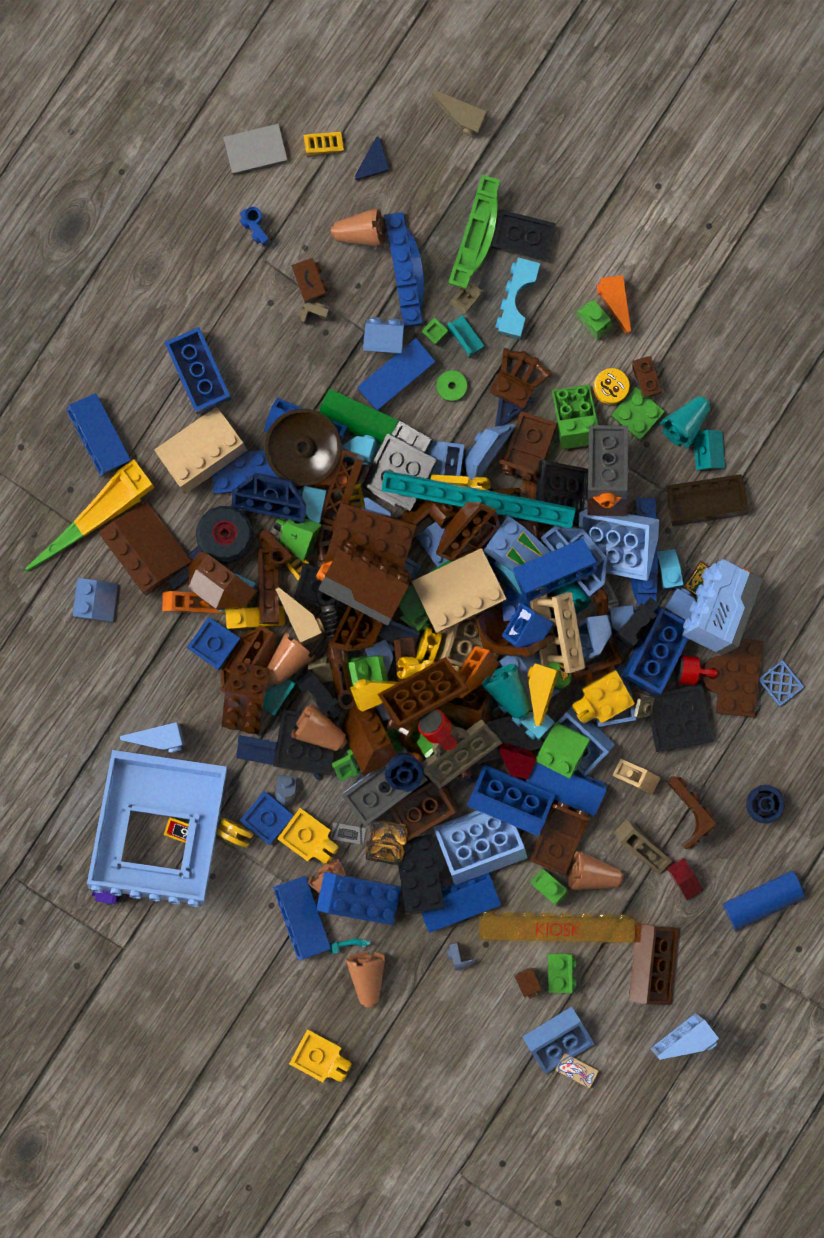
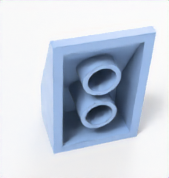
(164, 737)

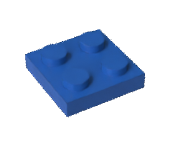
(213, 643)
(266, 818)

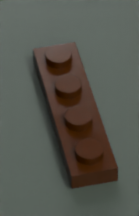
(267, 586)

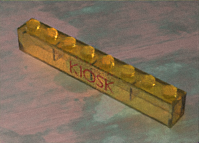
(556, 928)

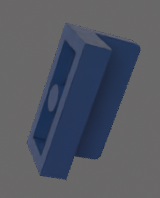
(396, 630)
(256, 749)

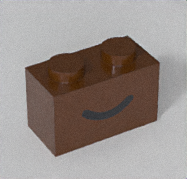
(309, 281)

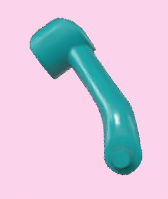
(335, 946)

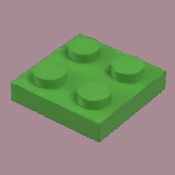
(637, 413)

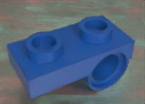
(258, 235)

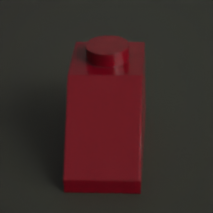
(517, 760)
(684, 878)

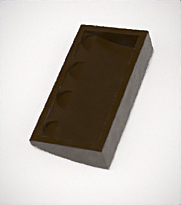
(707, 500)

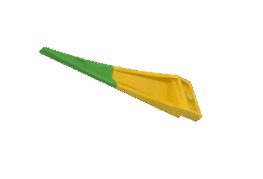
(117, 496)

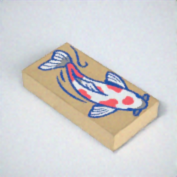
(577, 1070)

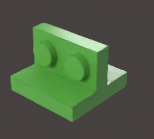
(367, 668)

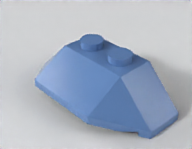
(485, 450)
(562, 536)

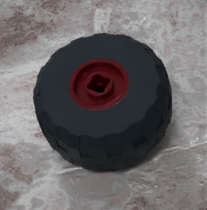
(224, 534)

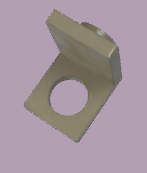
(321, 669)
(643, 705)

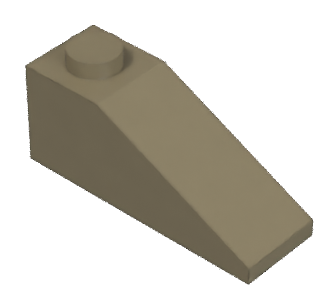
(465, 116)
(642, 846)

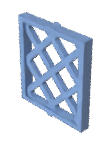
(771, 671)

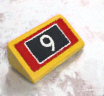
(176, 829)

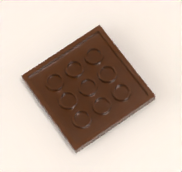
(372, 531)

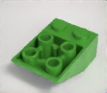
(573, 415)

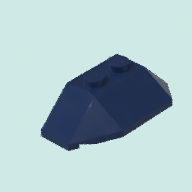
(270, 497)

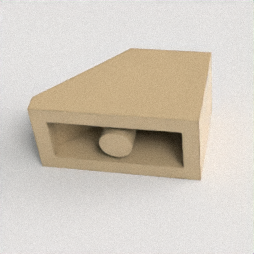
(636, 776)

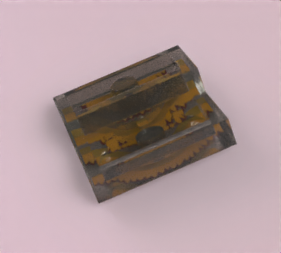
(386, 842)

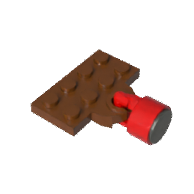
(730, 676)

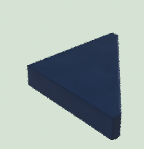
(374, 161)
(507, 411)

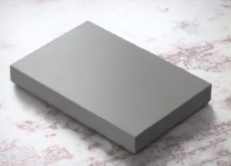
(255, 149)

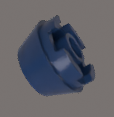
(404, 772)
(765, 804)

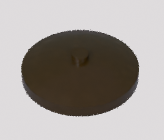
(303, 446)

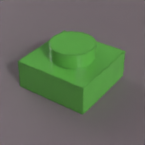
(434, 331)

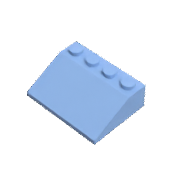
(625, 541)
(478, 845)
(688, 1038)

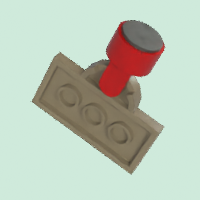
(453, 747)

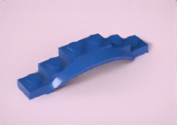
(407, 269)
(645, 589)

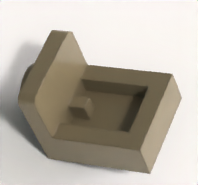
(466, 298)
(317, 310)

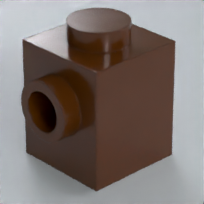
(528, 983)

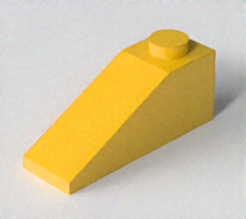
(249, 618)
(541, 687)
(366, 692)

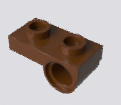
(646, 376)
(443, 513)
(270, 543)

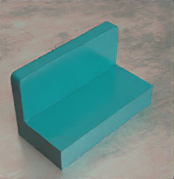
(465, 336)
(709, 450)
(277, 696)

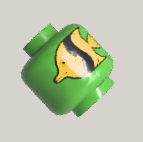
(563, 678)

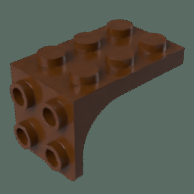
(528, 446)
(491, 628)
(245, 697)
(702, 815)
(559, 838)

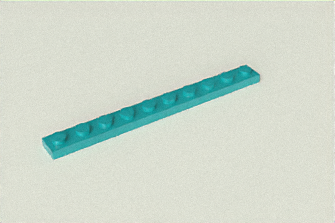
(460, 495)

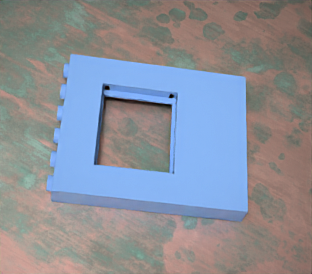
(164, 789)

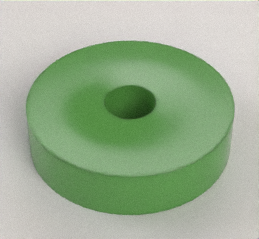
(451, 394)

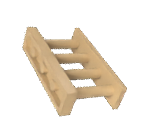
(567, 629)

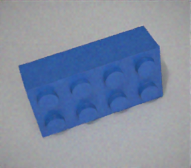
(197, 370)
(656, 653)
(511, 800)
(358, 898)

